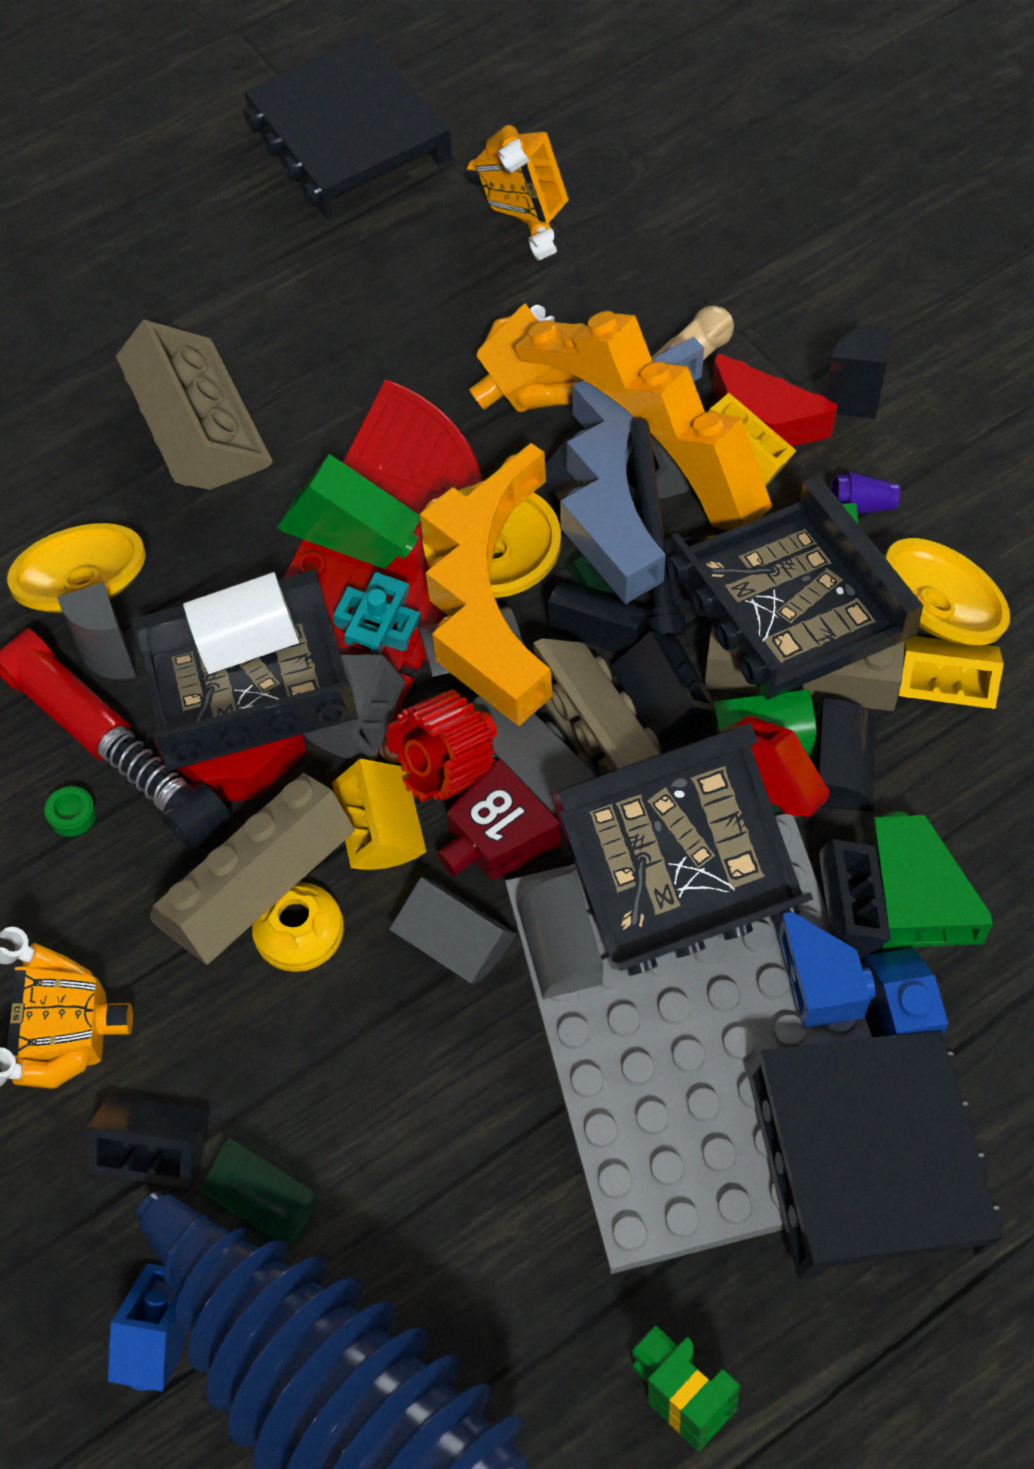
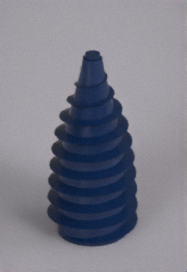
(306, 1368)

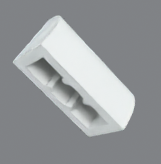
(241, 623)

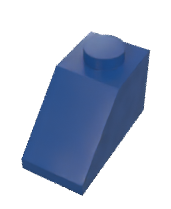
(824, 974)
(905, 993)
(146, 1334)

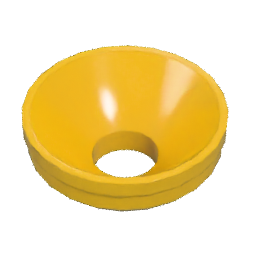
(305, 945)

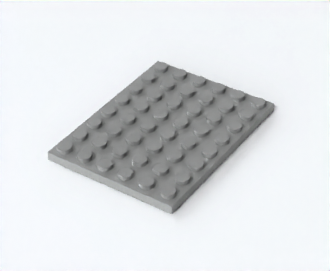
(664, 1084)

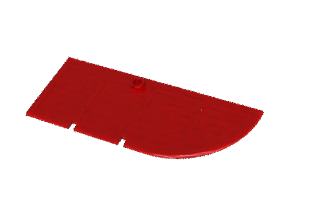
(415, 458)

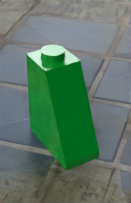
(351, 516)
(924, 887)

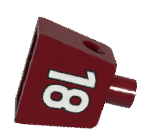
(498, 826)

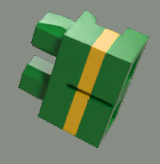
(681, 1391)

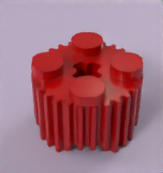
(442, 745)

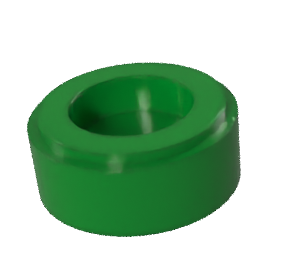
(70, 811)

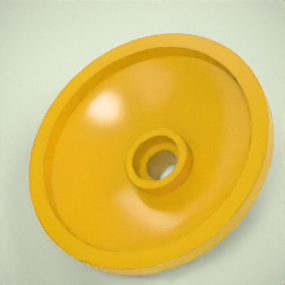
(524, 548)
(75, 561)
(956, 594)

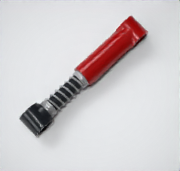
(188, 809)

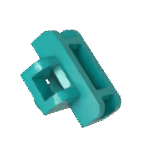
(374, 607)

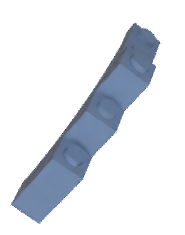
(601, 511)

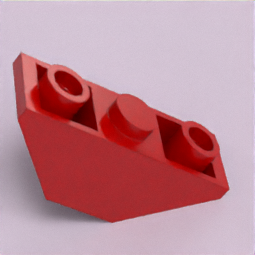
(785, 408)
(785, 768)
(248, 772)

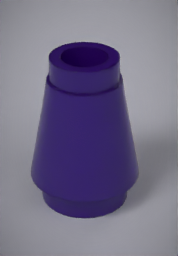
(868, 492)

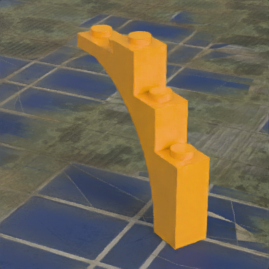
(705, 445)
(474, 636)

